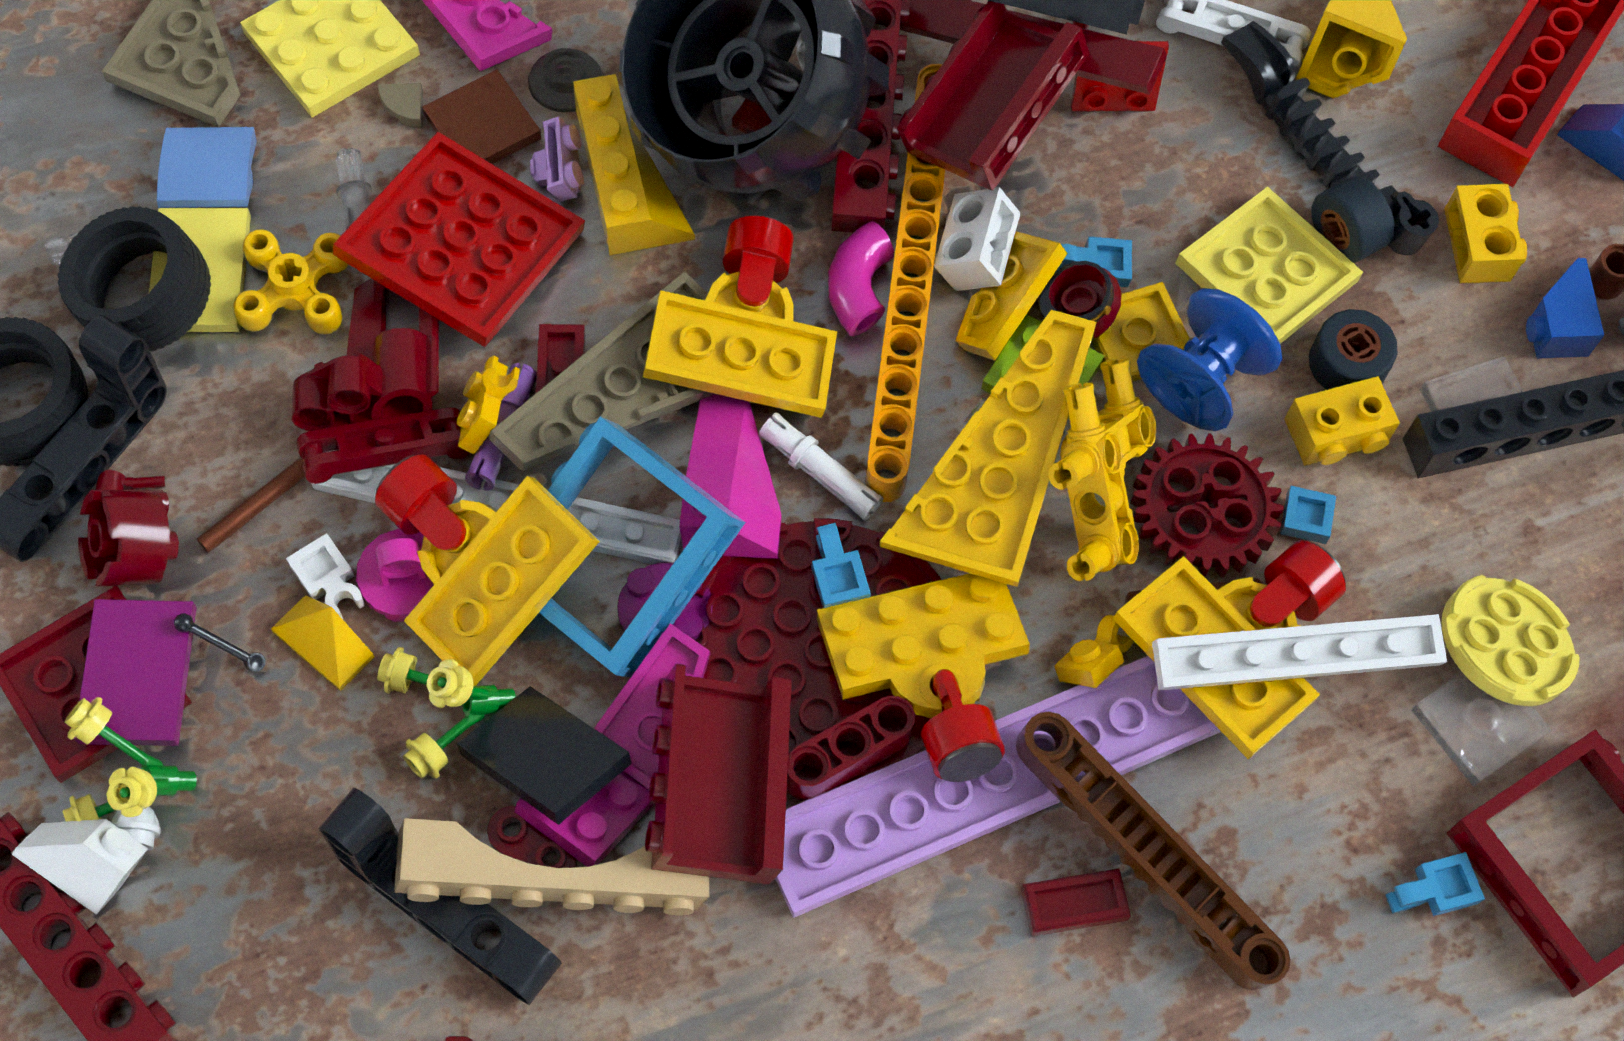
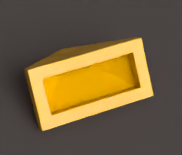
(323, 641)

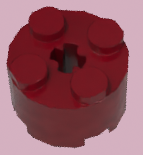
(127, 537)

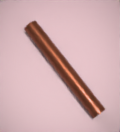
(252, 506)

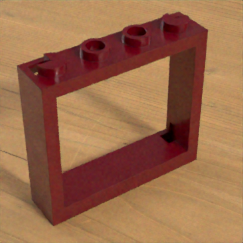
(1514, 887)

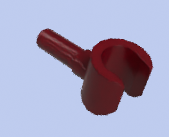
(117, 481)

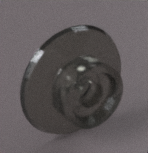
(557, 90)

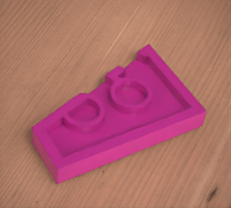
(489, 29)
(634, 712)

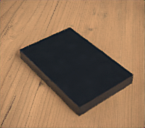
(544, 754)

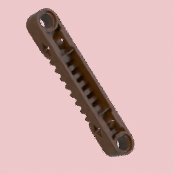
(1153, 851)

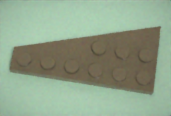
(598, 384)

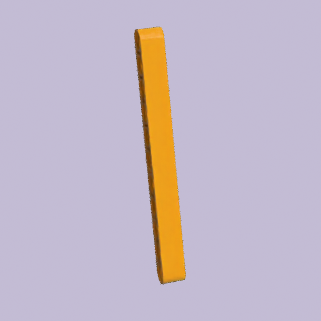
(903, 331)

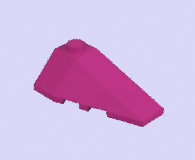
(733, 469)

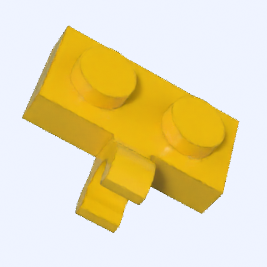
(484, 397)

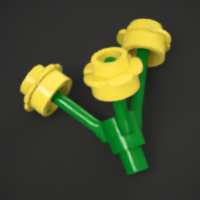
(447, 686)
(128, 789)

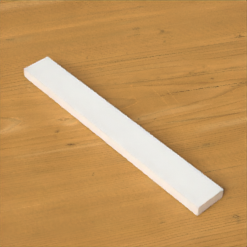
(619, 529)

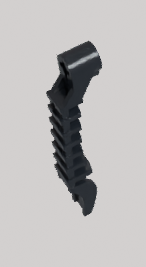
(1271, 78)

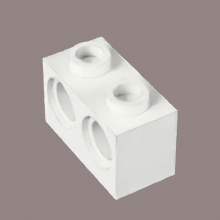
(977, 239)

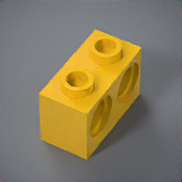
(1478, 234)

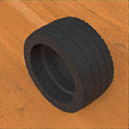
(115, 241)
(34, 343)

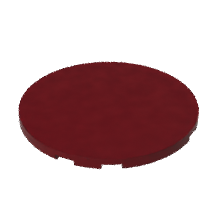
(769, 628)

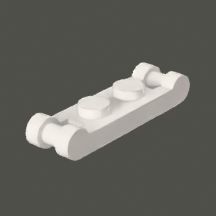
(1221, 17)

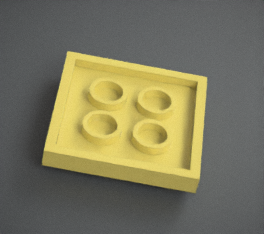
(329, 46)
(1271, 263)

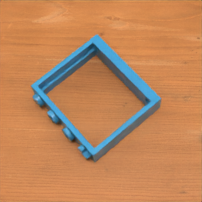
(681, 579)

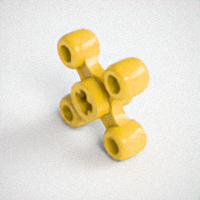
(290, 283)

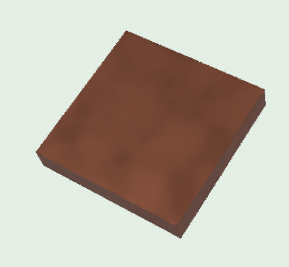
(484, 118)

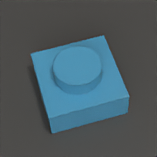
(1308, 514)

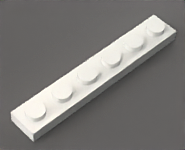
(1298, 652)

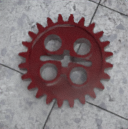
(1206, 505)

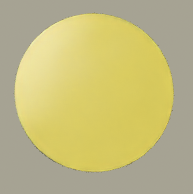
(1509, 640)

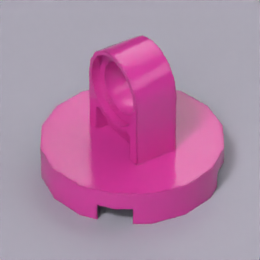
(392, 574)

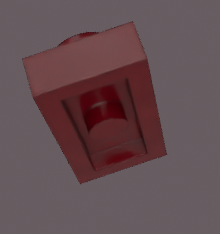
(557, 349)

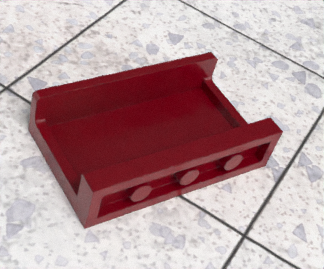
(991, 94)
(720, 778)

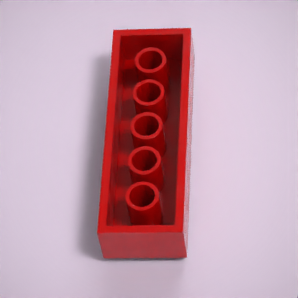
(1528, 84)

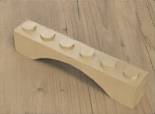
(449, 861)

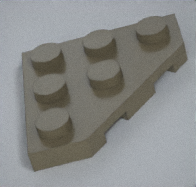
(177, 60)

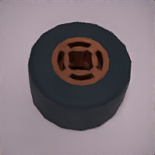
(1354, 218)
(1352, 349)

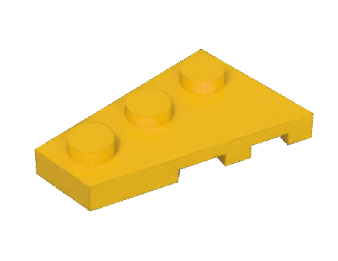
(999, 310)

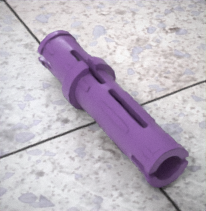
(488, 457)

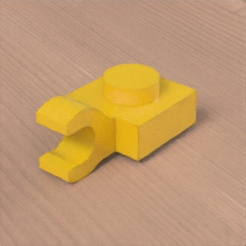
(1094, 660)

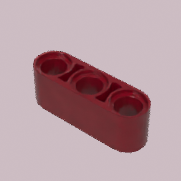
(860, 728)

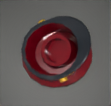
(1084, 292)

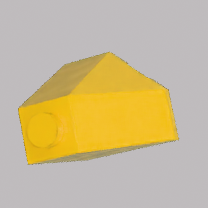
(1353, 46)

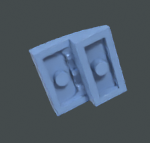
(206, 167)

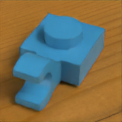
(1106, 252)
(839, 574)
(1443, 883)

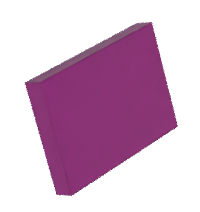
(139, 668)

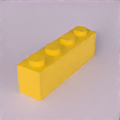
(628, 187)

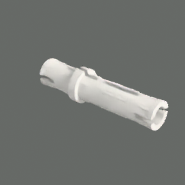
(827, 471)

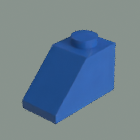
(1599, 134)
(1567, 317)

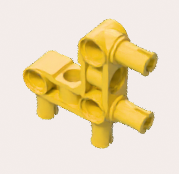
(1095, 462)

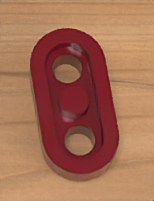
(528, 845)

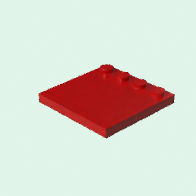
(459, 238)

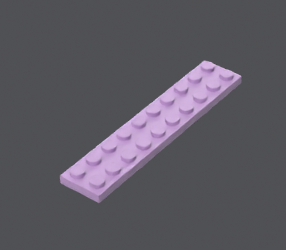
(912, 815)

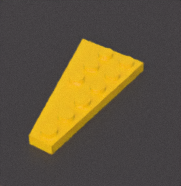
(993, 478)

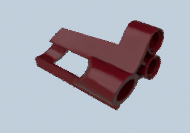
(380, 374)

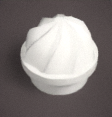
(142, 827)

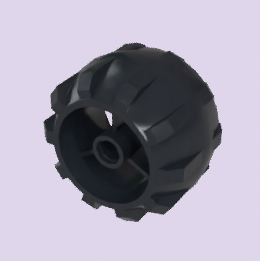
(696, 52)

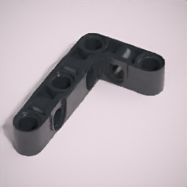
(70, 463)
(367, 846)

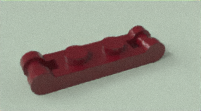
(379, 443)

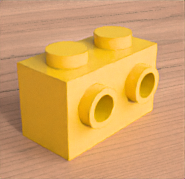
(1342, 421)

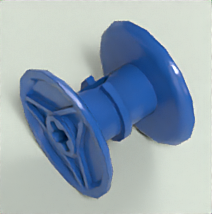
(1226, 339)

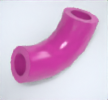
(852, 274)

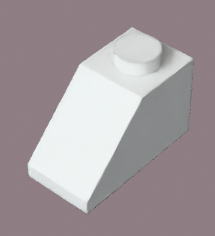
(82, 858)

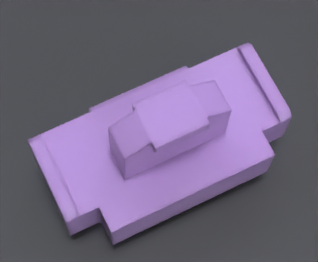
(559, 161)

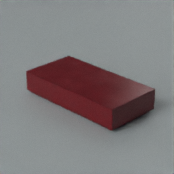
(1075, 902)

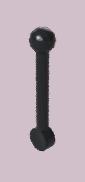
(252, 661)

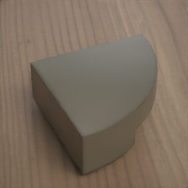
(403, 102)

